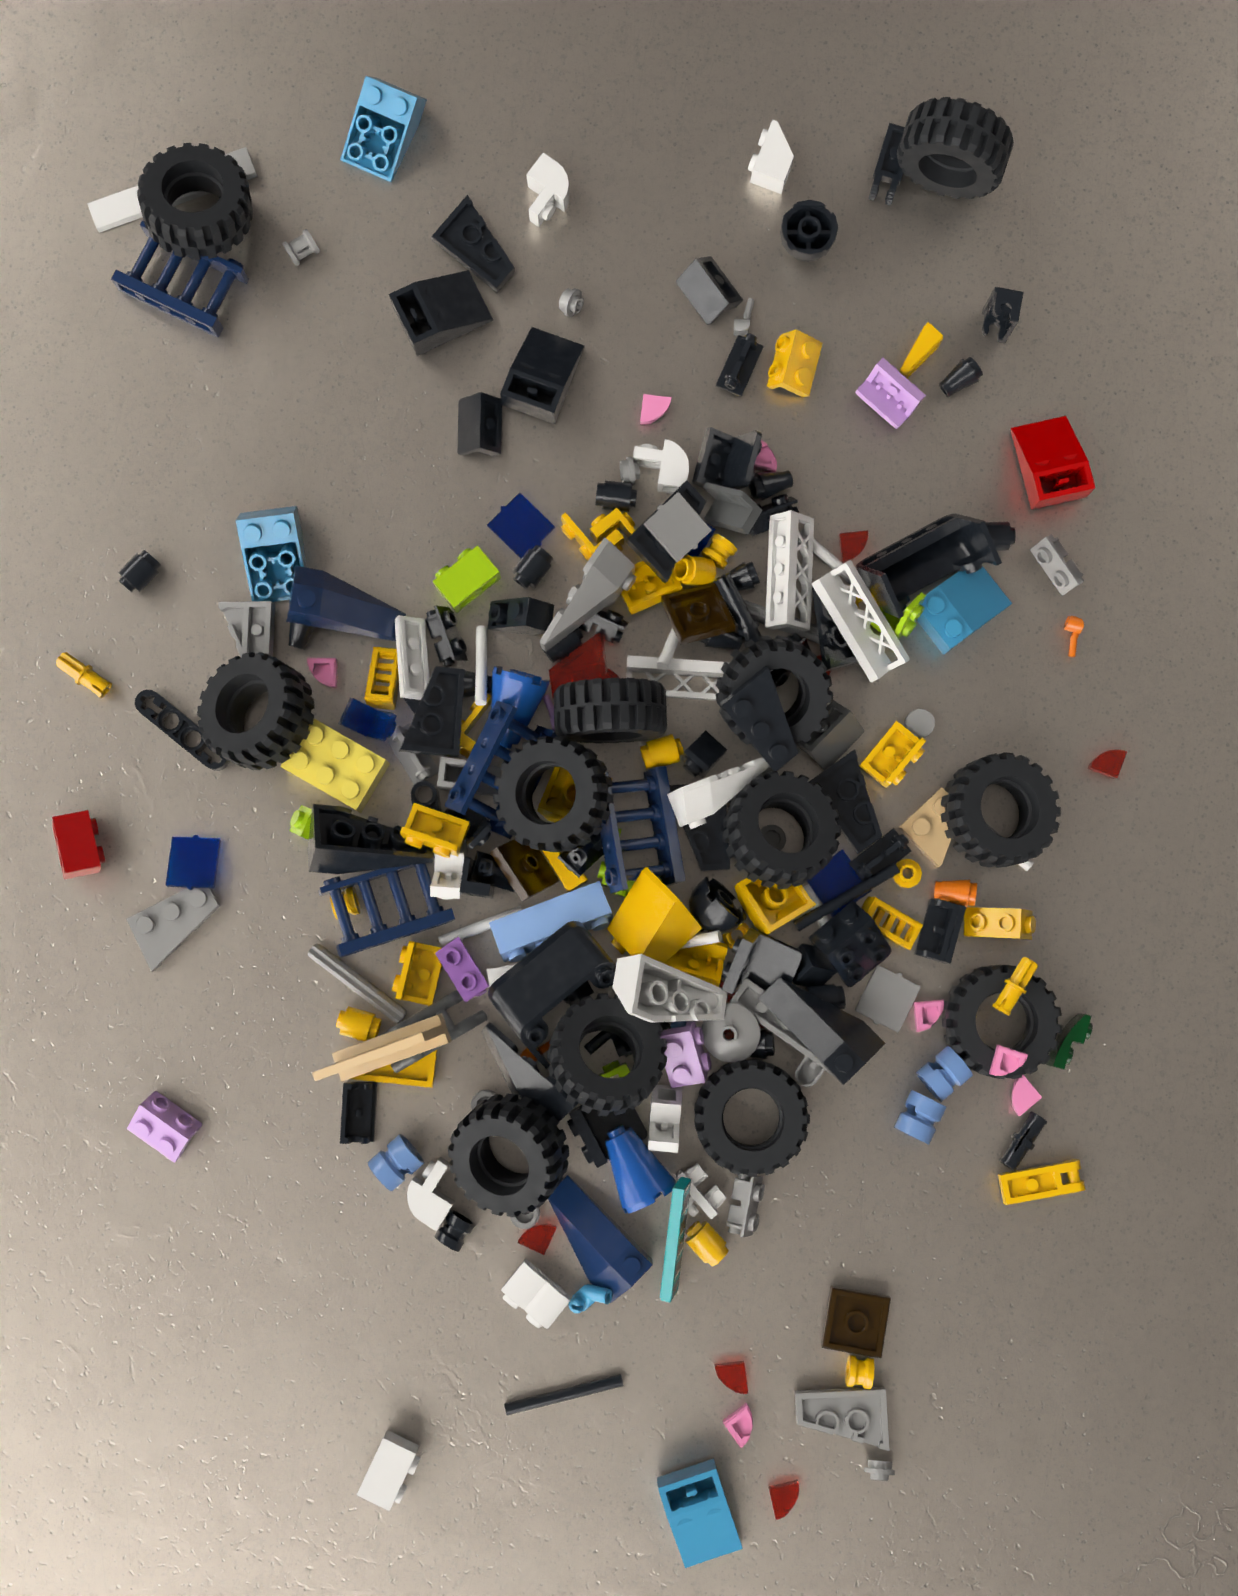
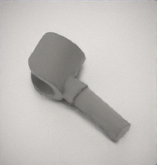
(741, 326)

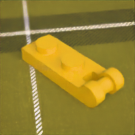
(1040, 1182)

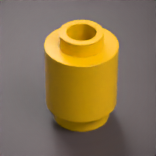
(695, 570)
(661, 751)
(358, 1024)
(706, 1243)

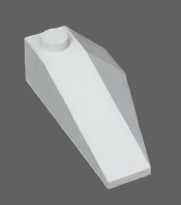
(708, 795)
(665, 993)

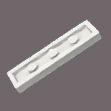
(785, 568)
(855, 623)
(679, 667)

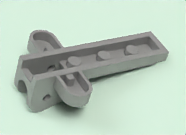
(810, 1067)

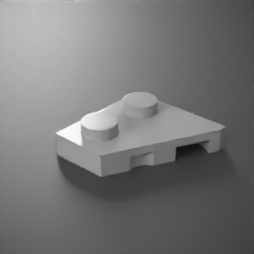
(251, 625)

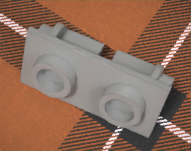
(1050, 556)
(418, 766)
(745, 1217)

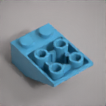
(382, 127)
(270, 550)
(698, 1513)

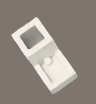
(551, 184)
(671, 462)
(448, 875)
(664, 1119)
(424, 1200)

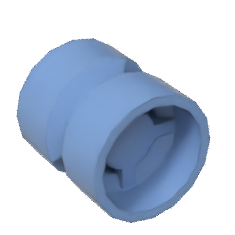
(944, 1073)
(920, 1117)
(394, 1163)

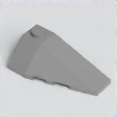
(604, 579)

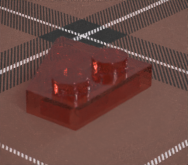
(583, 663)

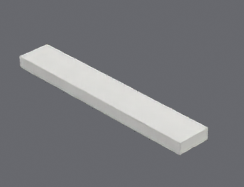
(125, 207)

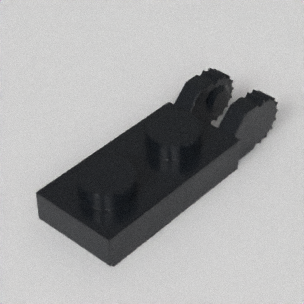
(887, 164)

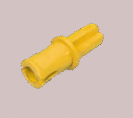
(83, 674)
(1015, 985)

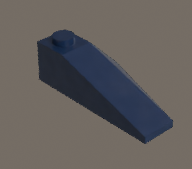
(333, 604)
(601, 1245)

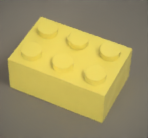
(337, 766)

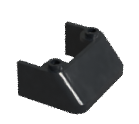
(925, 557)
(547, 979)

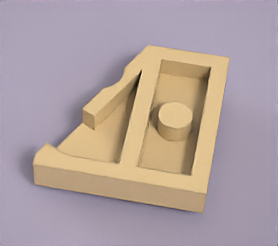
(927, 830)

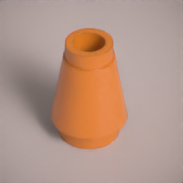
(956, 891)

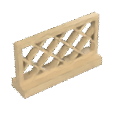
(387, 1049)

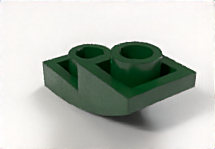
(1075, 1031)

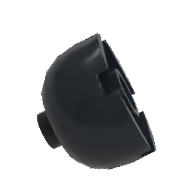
(808, 230)
(714, 907)

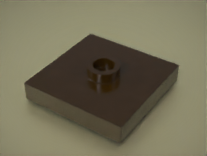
(698, 613)
(524, 869)
(855, 1322)

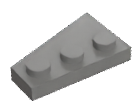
(169, 922)
(846, 1412)

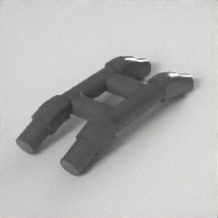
(432, 1010)

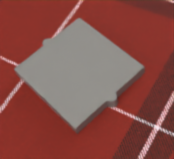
(677, 527)
(887, 998)

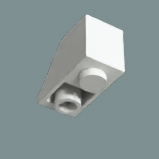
(774, 161)

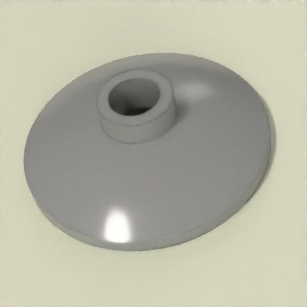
(745, 1029)

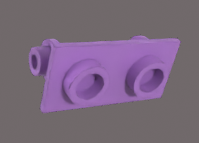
(462, 970)

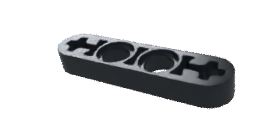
(178, 733)

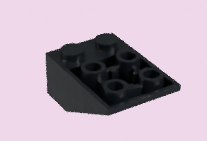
(439, 310)
(541, 375)

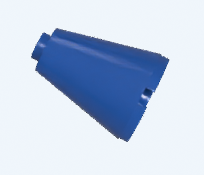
(518, 690)
(636, 1170)

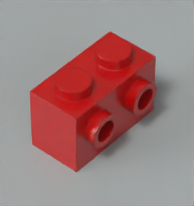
(77, 844)

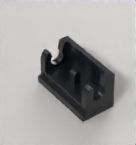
(1003, 311)
(940, 931)
(358, 1112)

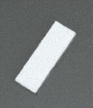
(412, 656)

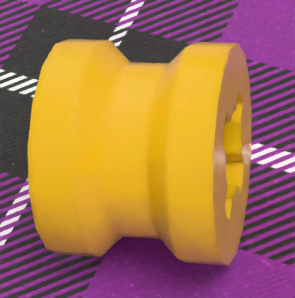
(719, 550)
(351, 901)
(859, 1372)

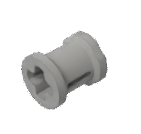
(301, 247)

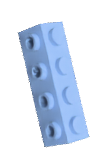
(528, 928)

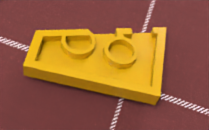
(418, 1074)

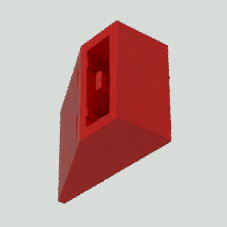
(1052, 462)

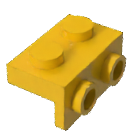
(794, 362)
(648, 589)
(892, 754)
(435, 830)
(701, 961)
(419, 973)

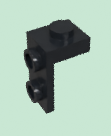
(479, 827)

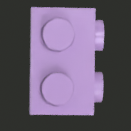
(890, 393)
(685, 1055)
(164, 1126)

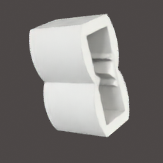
(535, 1294)

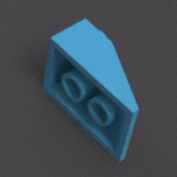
(961, 607)

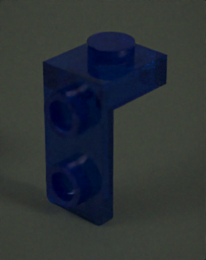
(368, 720)

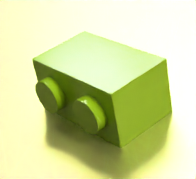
(466, 578)

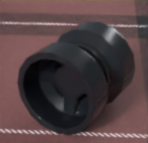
(453, 1232)

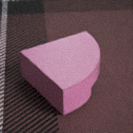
(653, 408)
(765, 460)
(324, 670)
(927, 1013)
(1006, 1061)
(1023, 1095)
(740, 1424)

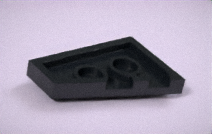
(471, 243)
(833, 647)
(438, 716)
(850, 797)

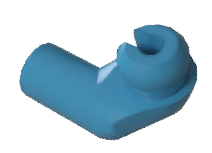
(587, 1296)

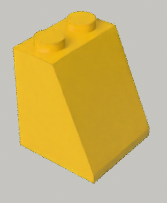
(652, 920)

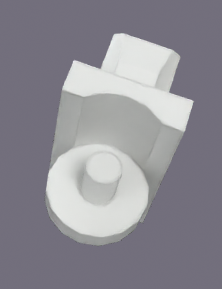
(710, 1200)

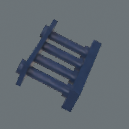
(181, 306)
(475, 769)
(664, 826)
(380, 932)

